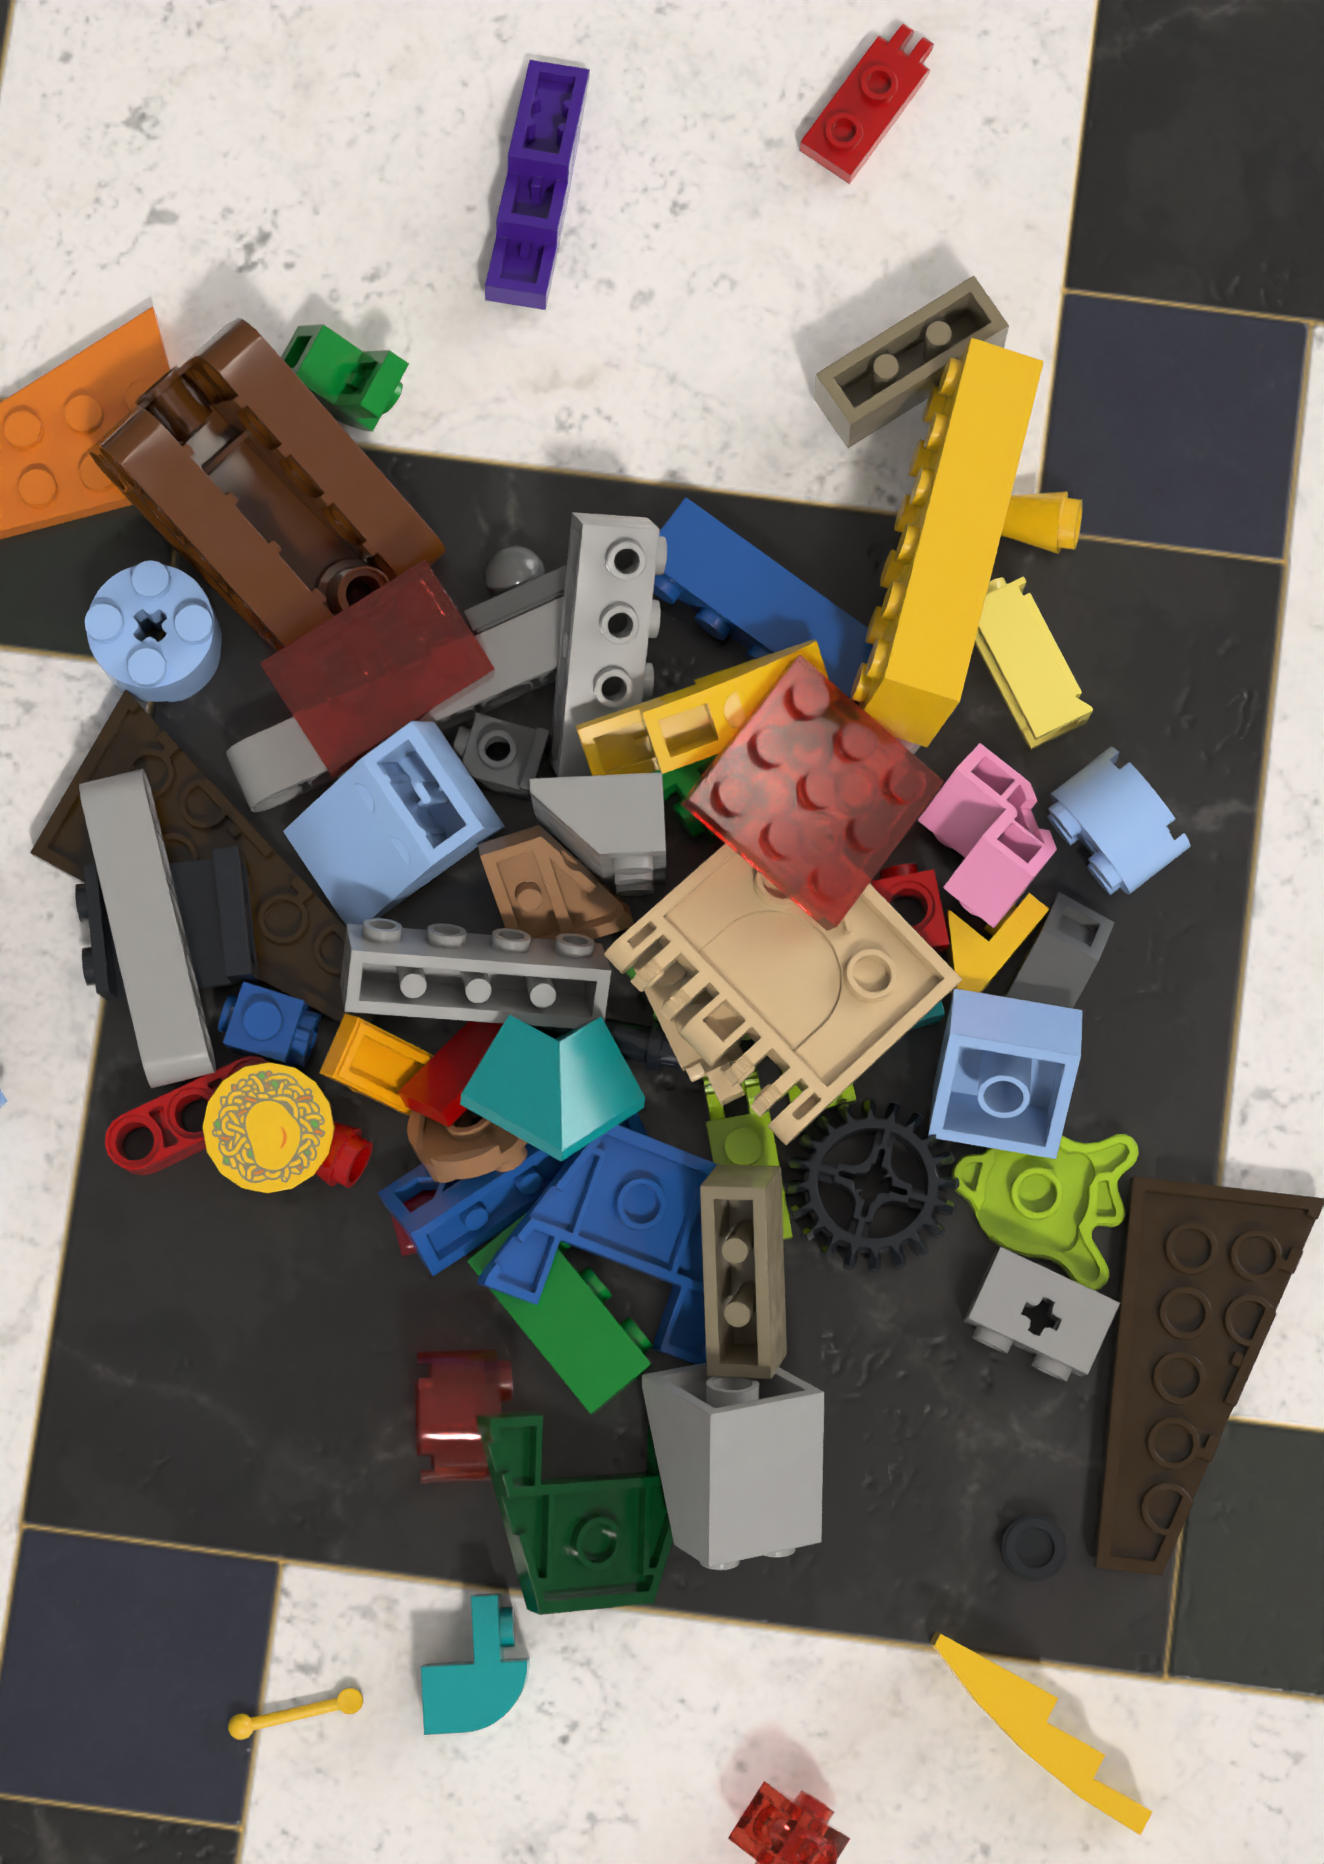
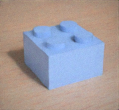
(1005, 1073)

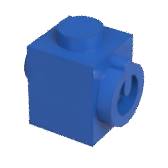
(269, 1026)

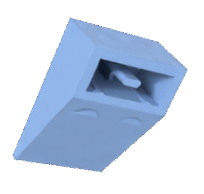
(392, 823)

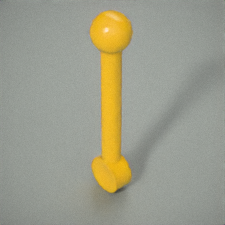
(348, 1701)

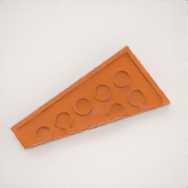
(64, 413)

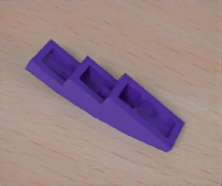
(537, 184)

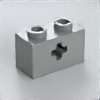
(1078, 1314)

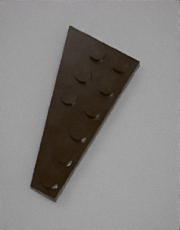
(293, 930)
(1191, 1320)

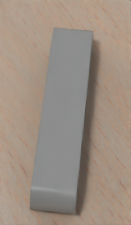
(147, 928)

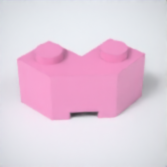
(990, 822)

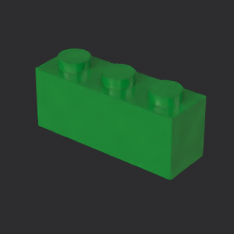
(576, 1329)

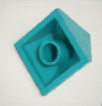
(554, 1089)

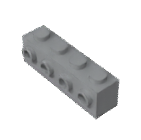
(604, 627)
(473, 975)

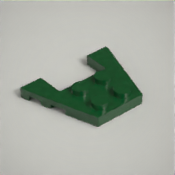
(576, 1537)

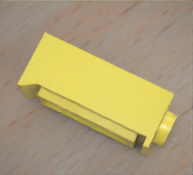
(1028, 665)

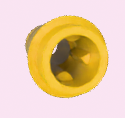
(1044, 520)

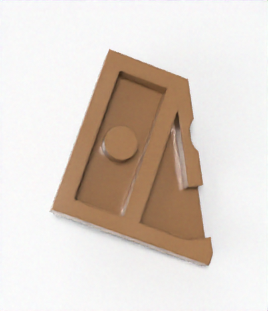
(548, 889)

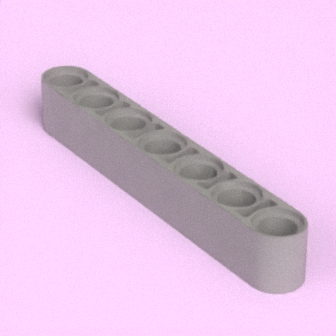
(523, 650)

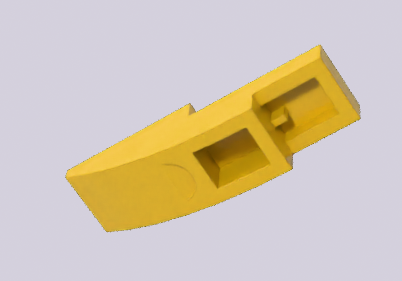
(687, 722)

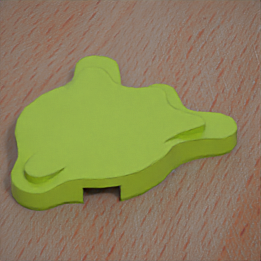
(1050, 1204)

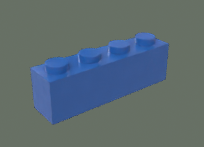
(753, 597)

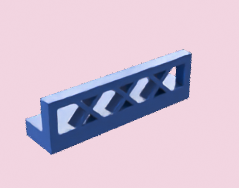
(471, 1209)

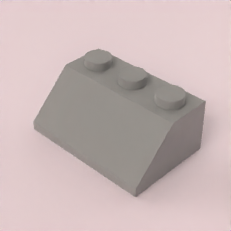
(608, 826)

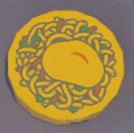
(268, 1127)

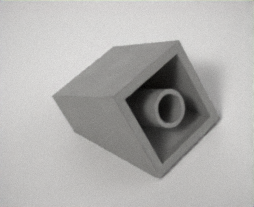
(737, 1462)

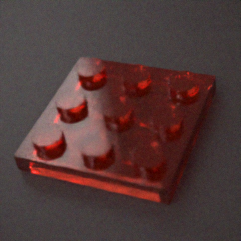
(812, 793)

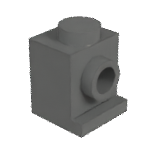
(509, 776)

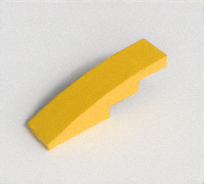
(1022, 1715)

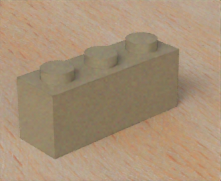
(905, 361)
(743, 1271)

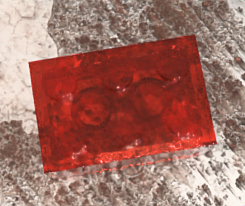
(378, 668)

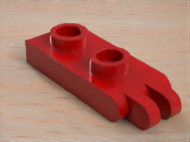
(867, 104)

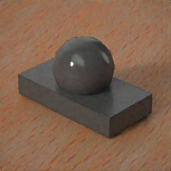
(517, 585)

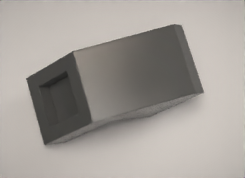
(1061, 955)

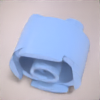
(156, 598)
(1117, 822)

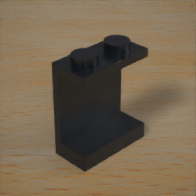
(214, 915)

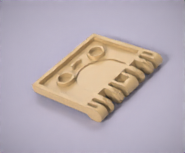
(803, 994)

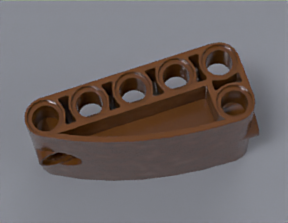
(261, 487)

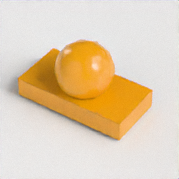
(373, 1062)

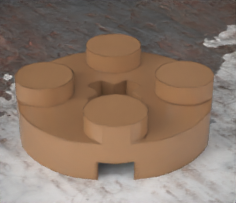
(463, 1149)

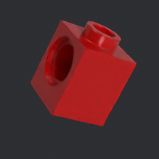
(922, 886)

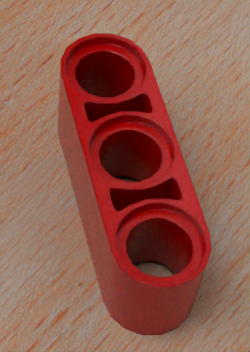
(164, 1120)

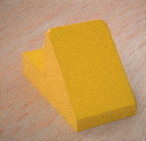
(981, 960)

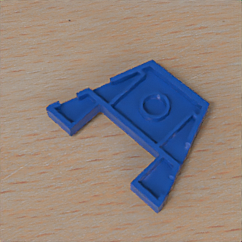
(628, 1205)

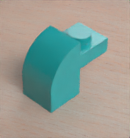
(481, 1691)

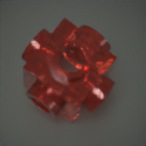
(788, 1829)

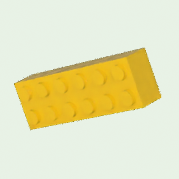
(947, 541)

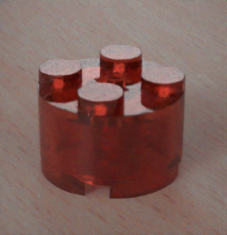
(447, 1410)

